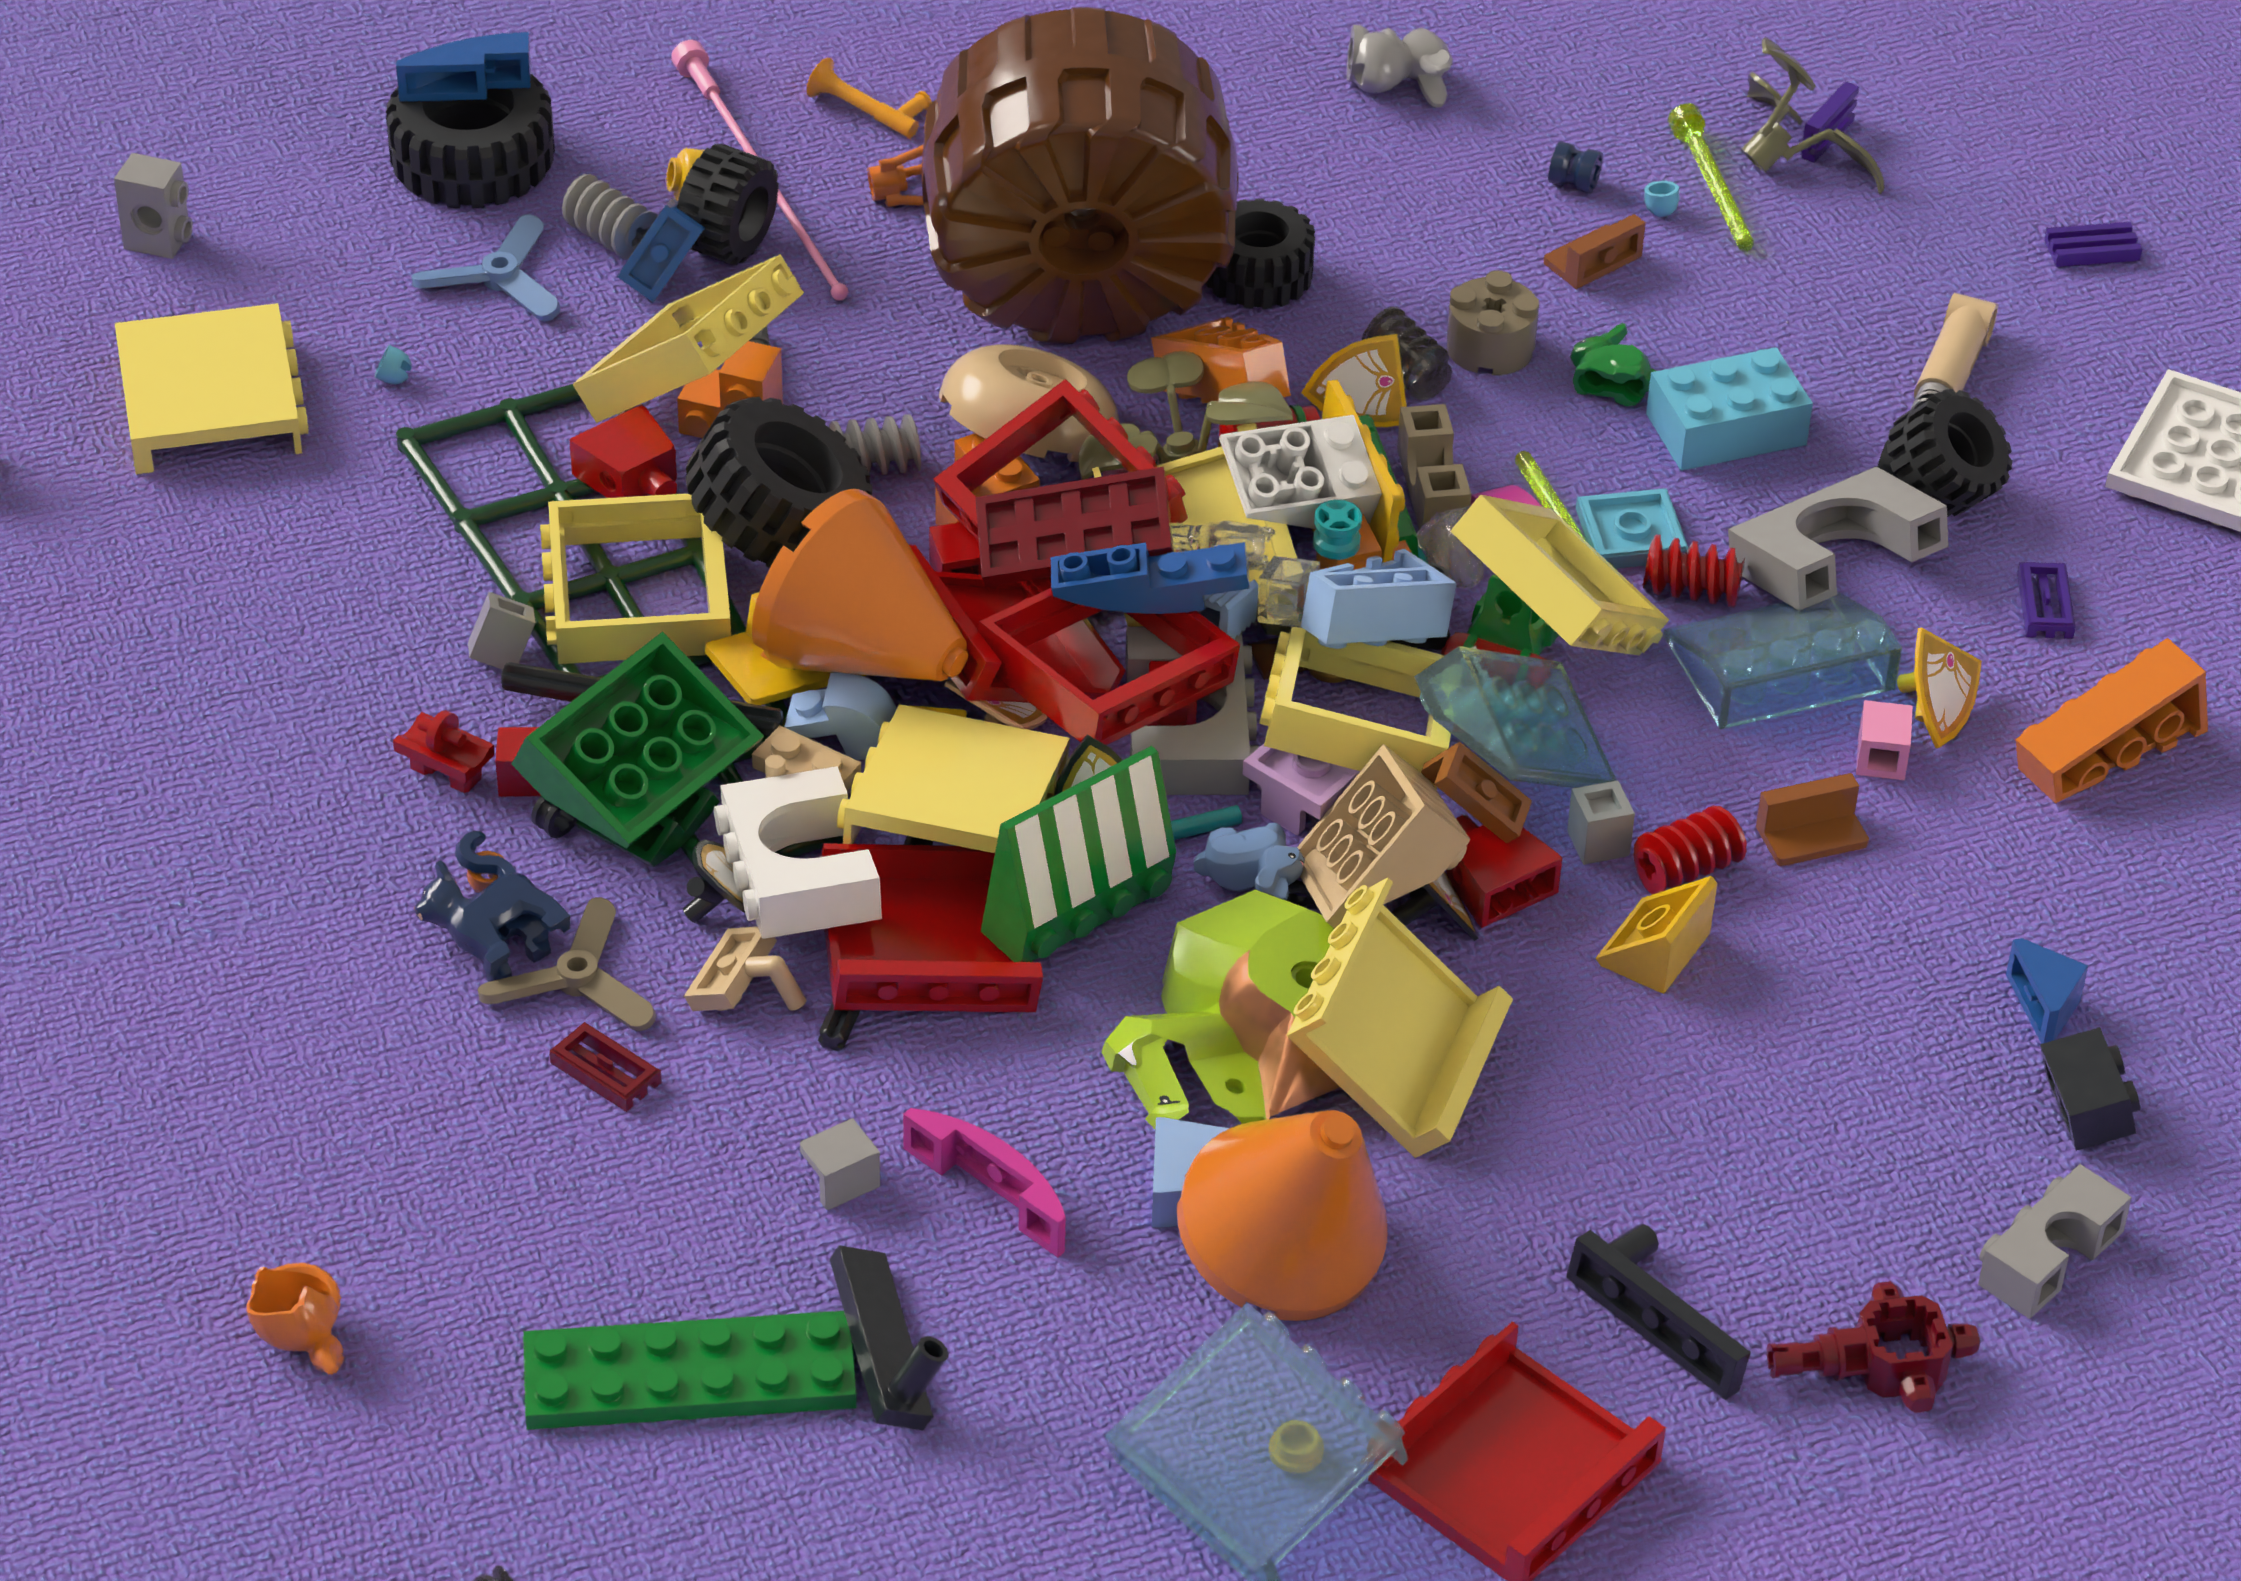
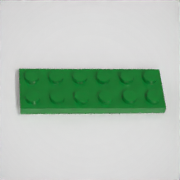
(688, 1370)

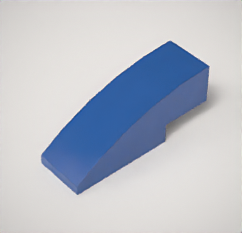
(466, 68)

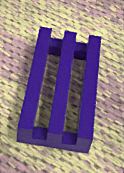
(1831, 115)
(2093, 244)
(2047, 623)

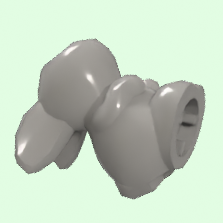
(1382, 61)

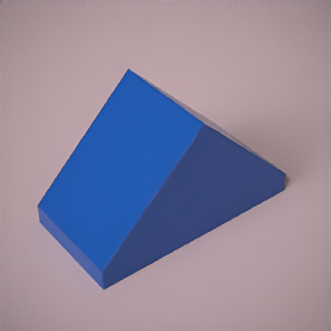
(2045, 985)

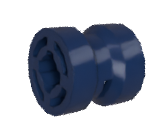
(1575, 167)

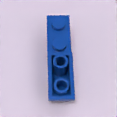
(1135, 583)

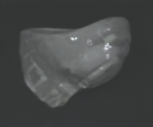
(1448, 551)

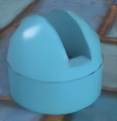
(1661, 197)
(393, 366)

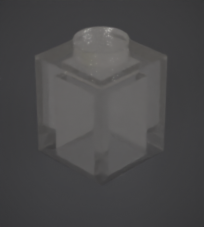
(1284, 590)

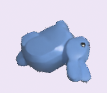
(1251, 860)

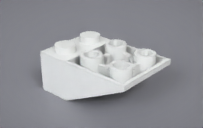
(1298, 466)

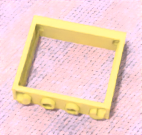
(666, 350)
(628, 521)
(1560, 576)
(1336, 736)

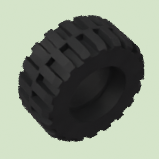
(472, 147)
(766, 472)

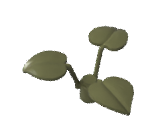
(1772, 139)
(1236, 405)

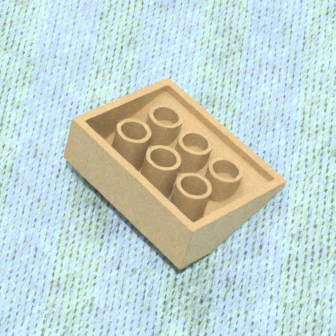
(1379, 829)

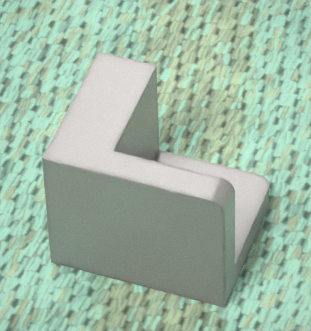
(501, 631)
(1600, 822)
(844, 1162)

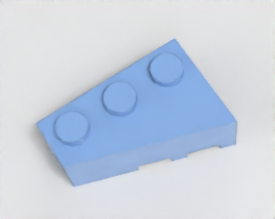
(1378, 602)

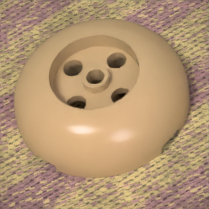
(1004, 379)

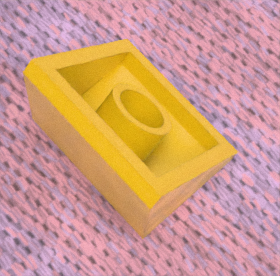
(1661, 934)

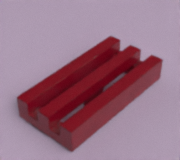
(598, 1070)

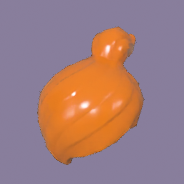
(296, 1311)

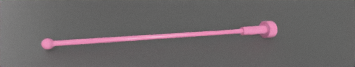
(692, 62)

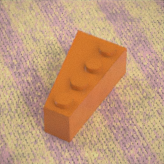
(1228, 356)
(2116, 722)

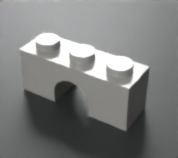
(2075, 1213)

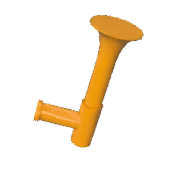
(825, 80)

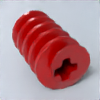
(1694, 571)
(1688, 849)

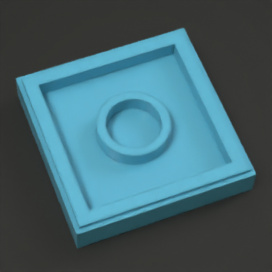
(1626, 522)

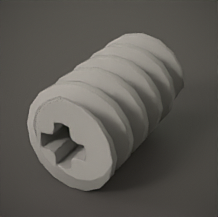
(606, 215)
(884, 444)

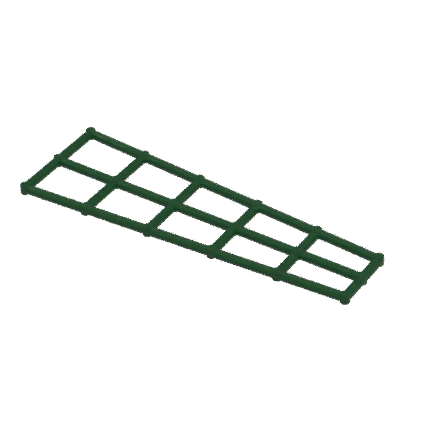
(606, 577)

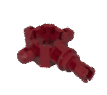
(1857, 1352)

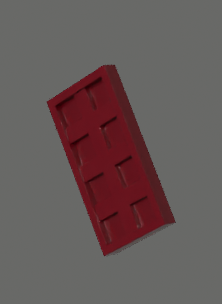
(1031, 525)

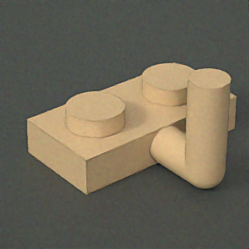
(792, 753)
(733, 965)

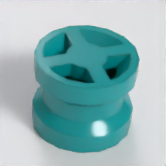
(1337, 529)

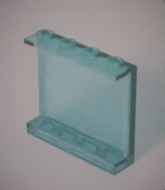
(1253, 1442)

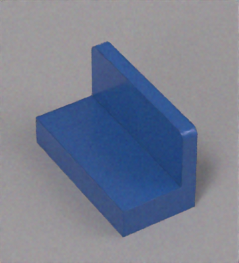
(660, 251)

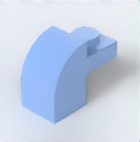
(848, 707)

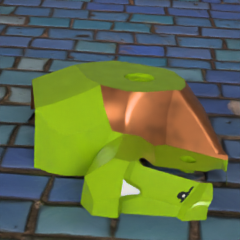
(1231, 1005)

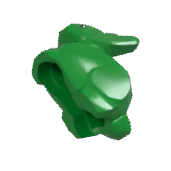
(1611, 368)

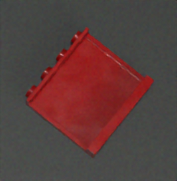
(1074, 652)
(929, 939)
(1514, 1459)

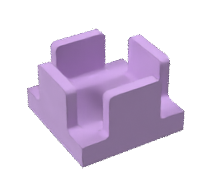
(1295, 785)

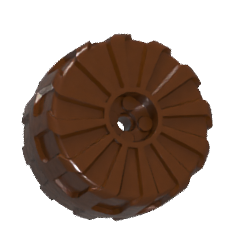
(1079, 175)

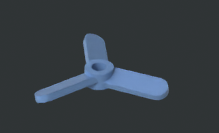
(502, 271)

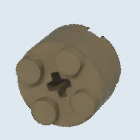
(1492, 324)

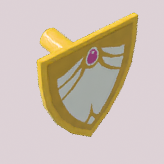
(1369, 374)
(1944, 684)

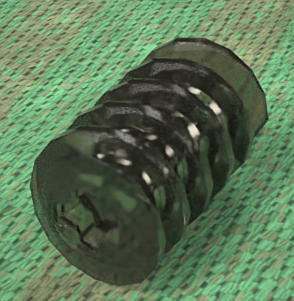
(1422, 359)

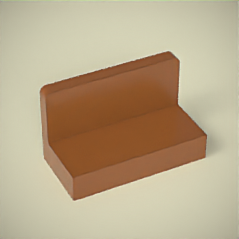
(1598, 252)
(1479, 790)
(1811, 820)

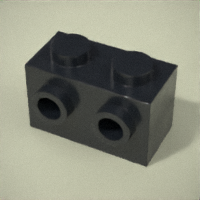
(2090, 1088)

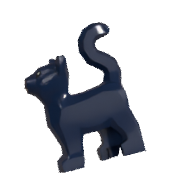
(493, 915)

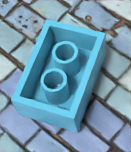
(1729, 408)

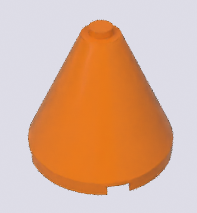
(855, 600)
(1285, 1214)

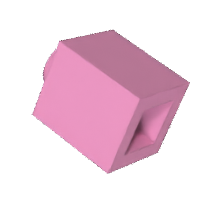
(1884, 740)

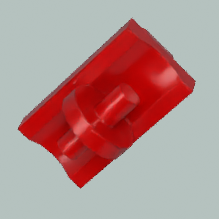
(443, 747)

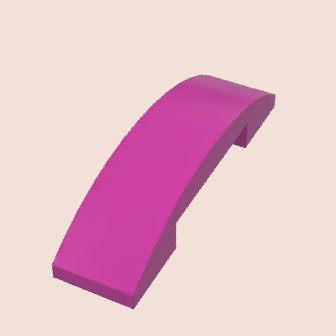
(947, 1141)

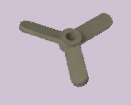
(579, 974)

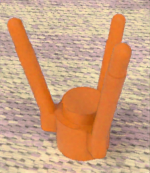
(890, 179)

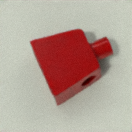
(626, 456)
(1503, 877)

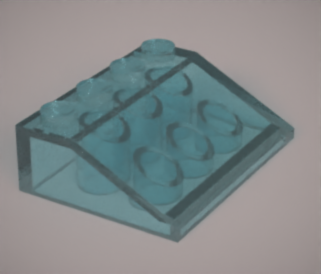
(1786, 658)
(1515, 716)

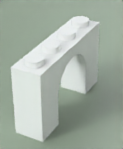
(785, 891)

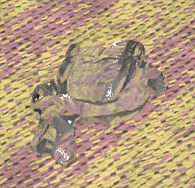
(1225, 533)

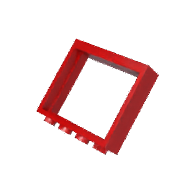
(1021, 433)
(1205, 666)

